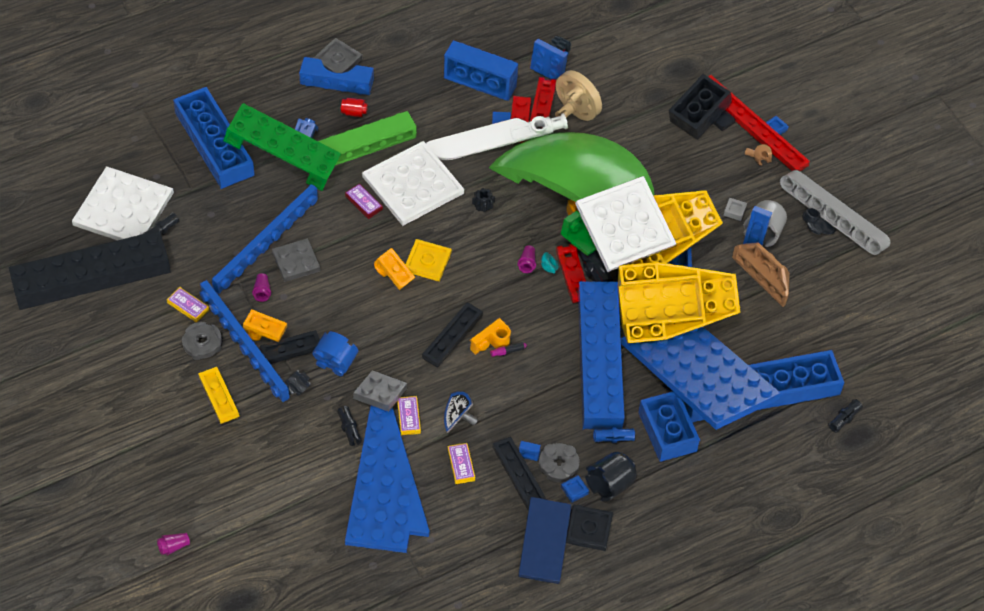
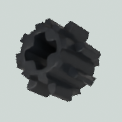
(483, 200)
(297, 382)

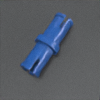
(614, 435)

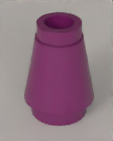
(527, 260)
(261, 288)
(170, 543)

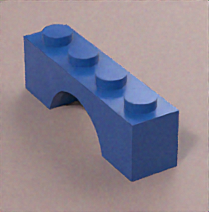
(357, 80)

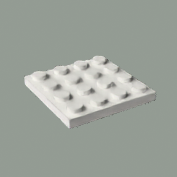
(413, 183)
(122, 205)
(625, 223)

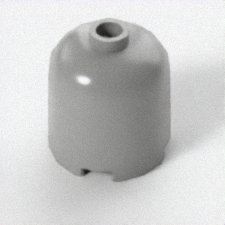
(776, 223)

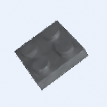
(339, 57)
(296, 260)
(380, 390)

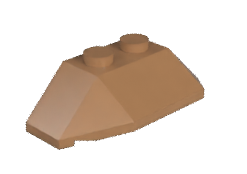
(764, 269)

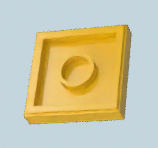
(428, 260)

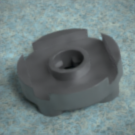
(201, 350)
(559, 452)

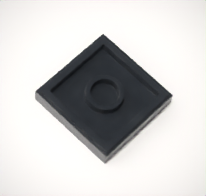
(589, 527)

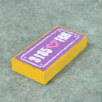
(188, 304)
(409, 415)
(461, 463)

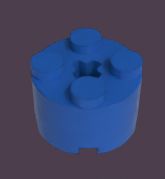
(334, 353)

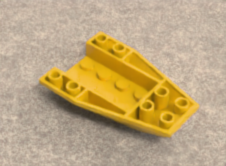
(689, 219)
(672, 299)

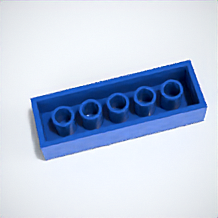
(207, 130)

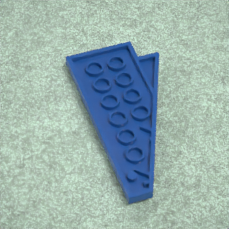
(385, 494)

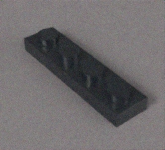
(452, 334)
(517, 470)

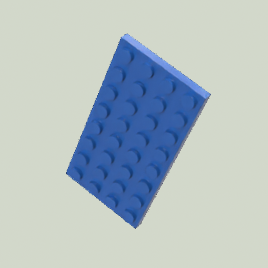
(706, 375)

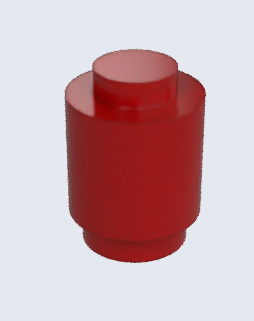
(354, 107)

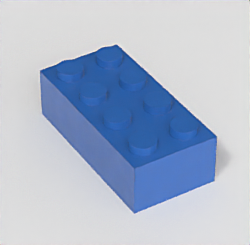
(480, 70)

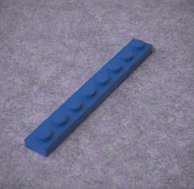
(264, 239)
(246, 344)

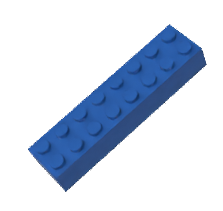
(600, 355)
(797, 379)

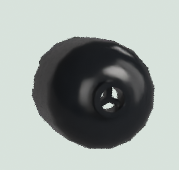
(611, 475)

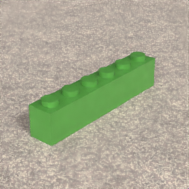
(372, 137)

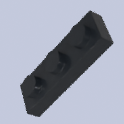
(290, 347)

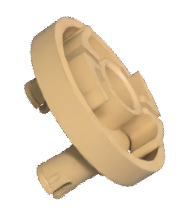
(578, 96)

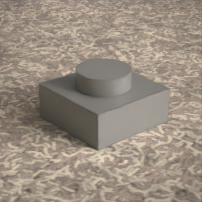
(735, 209)

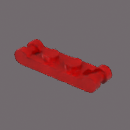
(543, 98)
(571, 269)

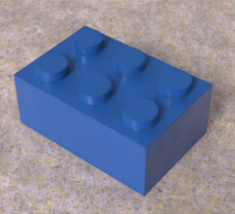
(668, 426)

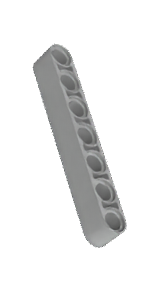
(835, 212)

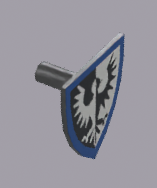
(457, 408)

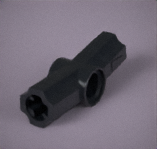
(594, 267)

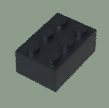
(700, 106)

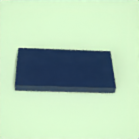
(544, 540)

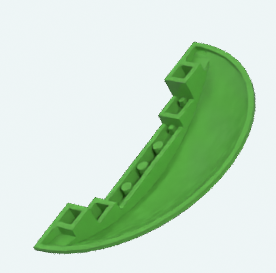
(571, 164)

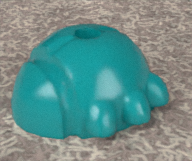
(549, 263)

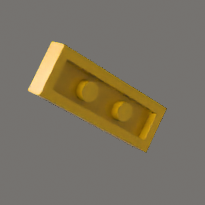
(218, 395)

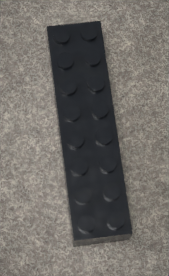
(89, 270)

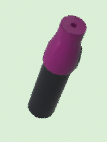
(505, 350)

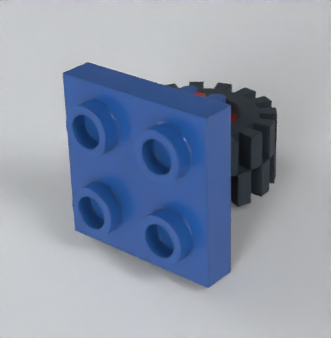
(550, 58)

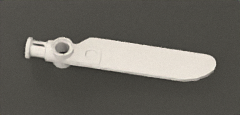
(494, 136)

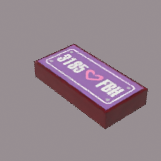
(363, 201)

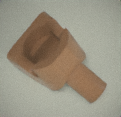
(762, 152)

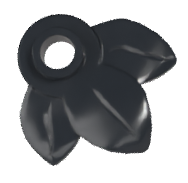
(817, 223)

